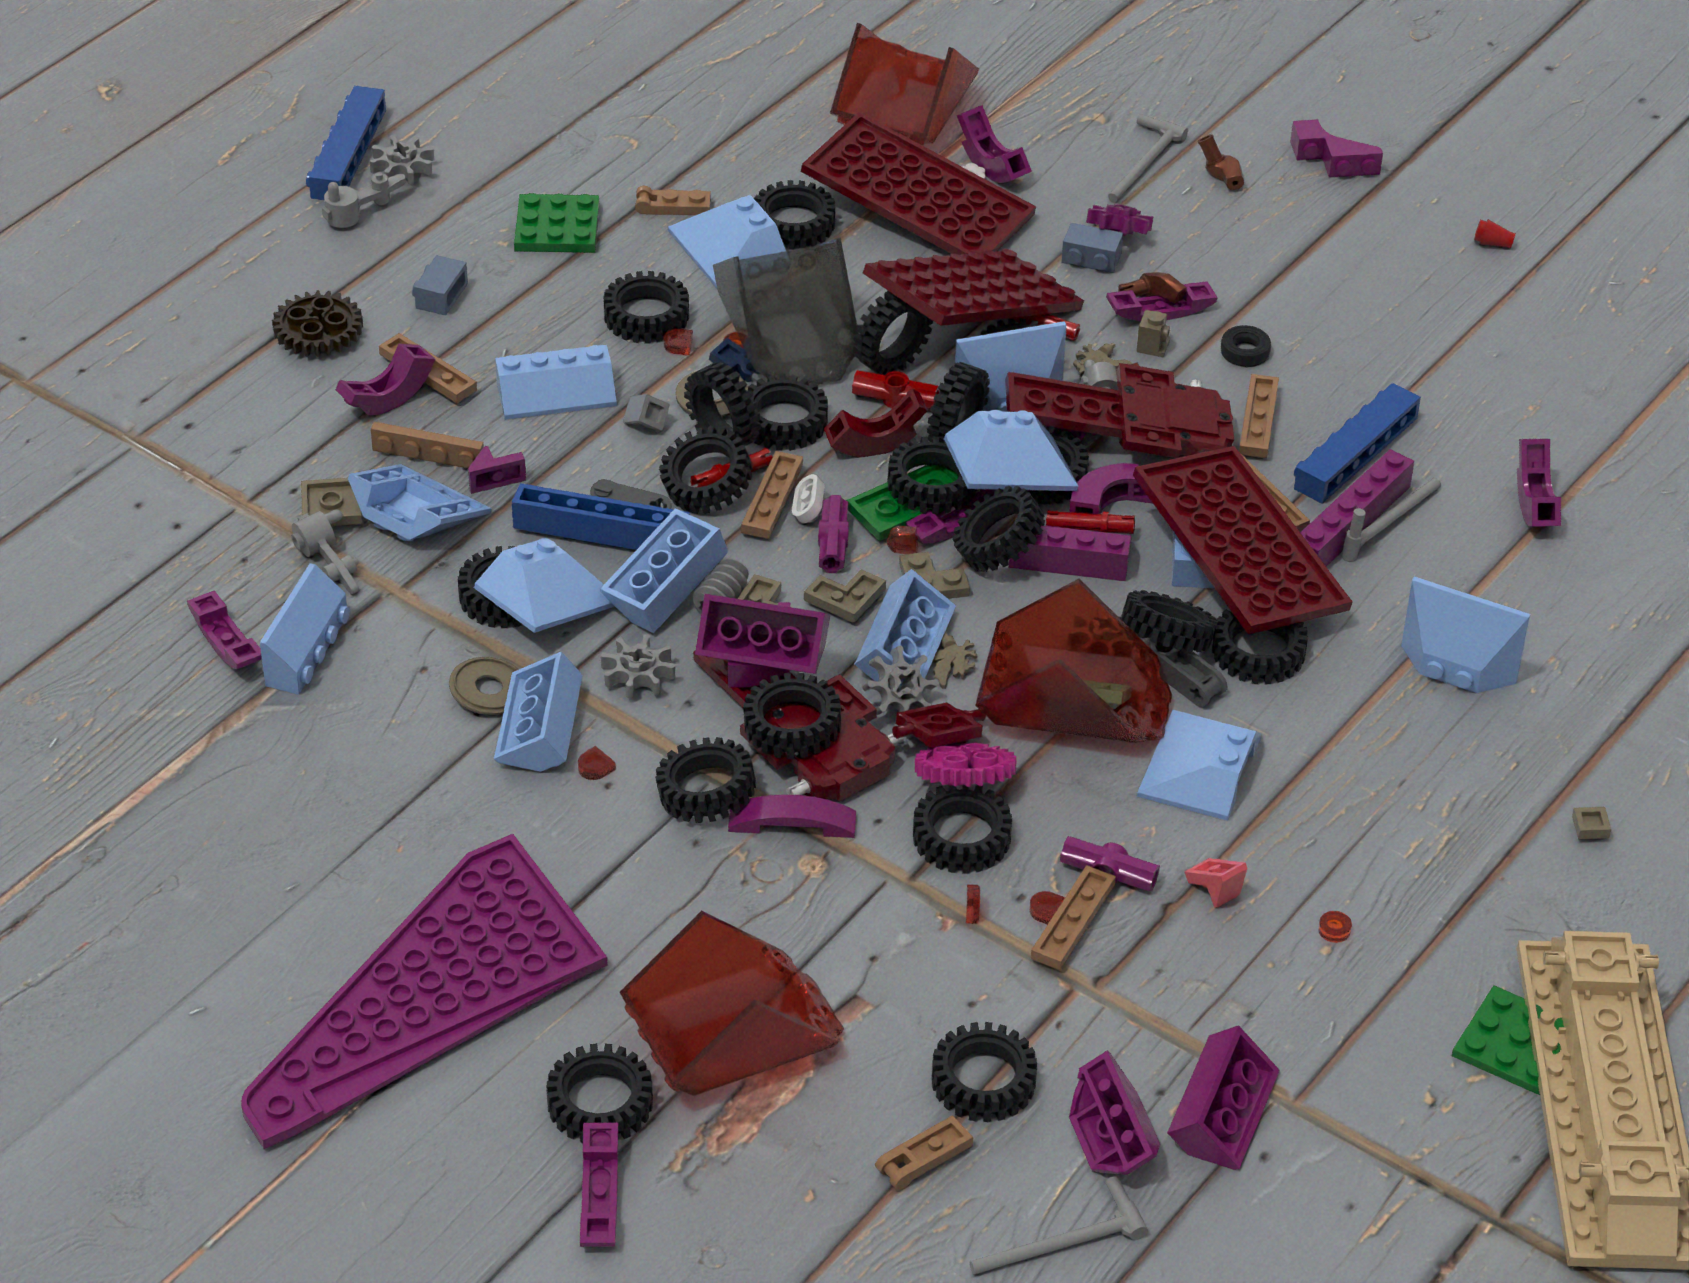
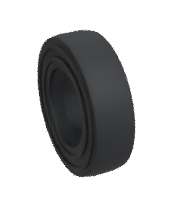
(1245, 357)

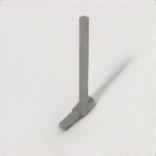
(1168, 132)
(1357, 537)
(1126, 1220)

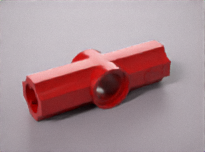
(891, 387)

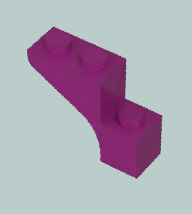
(1339, 155)

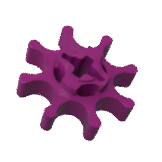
(1120, 219)

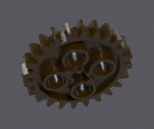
(317, 323)

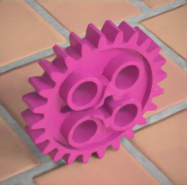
(965, 764)

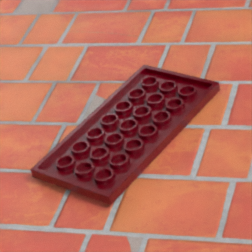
(917, 188)
(973, 287)
(1242, 539)

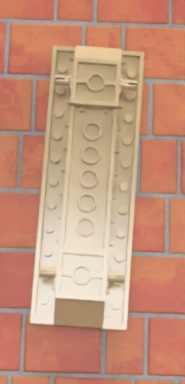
(1608, 1100)

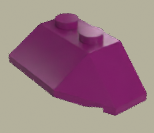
(1111, 1119)

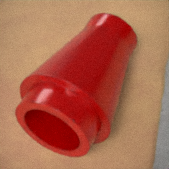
(1493, 234)

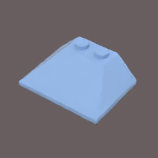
(727, 232)
(1024, 351)
(1008, 450)
(411, 502)
(542, 586)
(1463, 637)
(1198, 764)

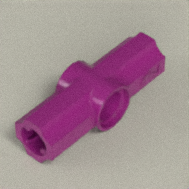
(833, 534)
(1110, 859)

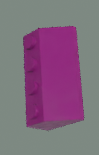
(1077, 553)
(762, 633)
(1224, 1099)

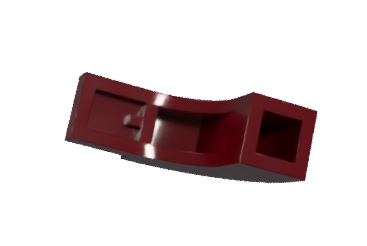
(876, 435)

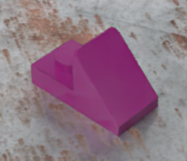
(491, 472)

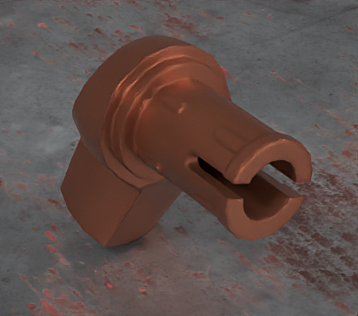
(1220, 165)
(1156, 284)

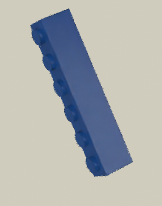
(347, 140)
(1356, 443)
(585, 516)

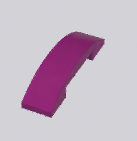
(1197, 297)
(941, 527)
(222, 632)
(794, 811)
(599, 1185)

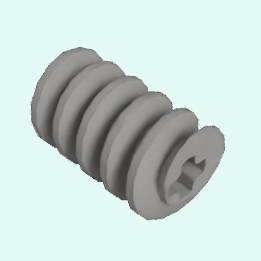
(725, 580)

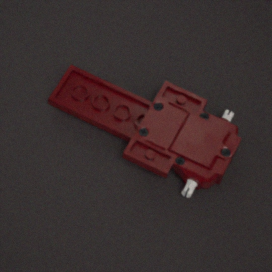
(1145, 411)
(850, 763)

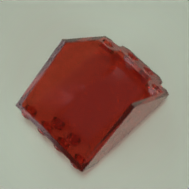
(902, 92)
(1047, 651)
(726, 1007)

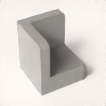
(646, 411)

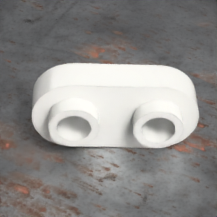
(808, 499)

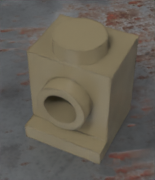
(1153, 334)

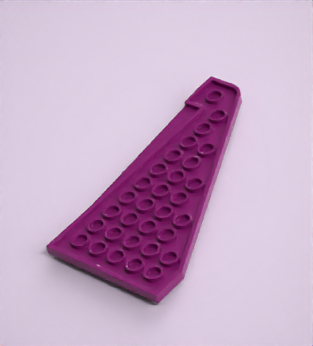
(457, 965)

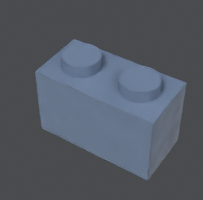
(1092, 247)
(440, 285)

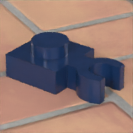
(733, 356)

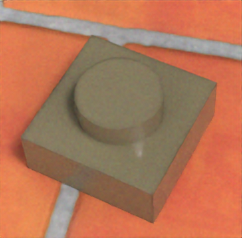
(1591, 822)

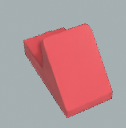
(1221, 878)

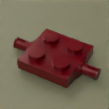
(939, 724)

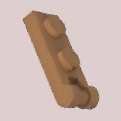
(671, 201)
(924, 1152)

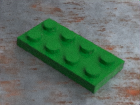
(882, 512)

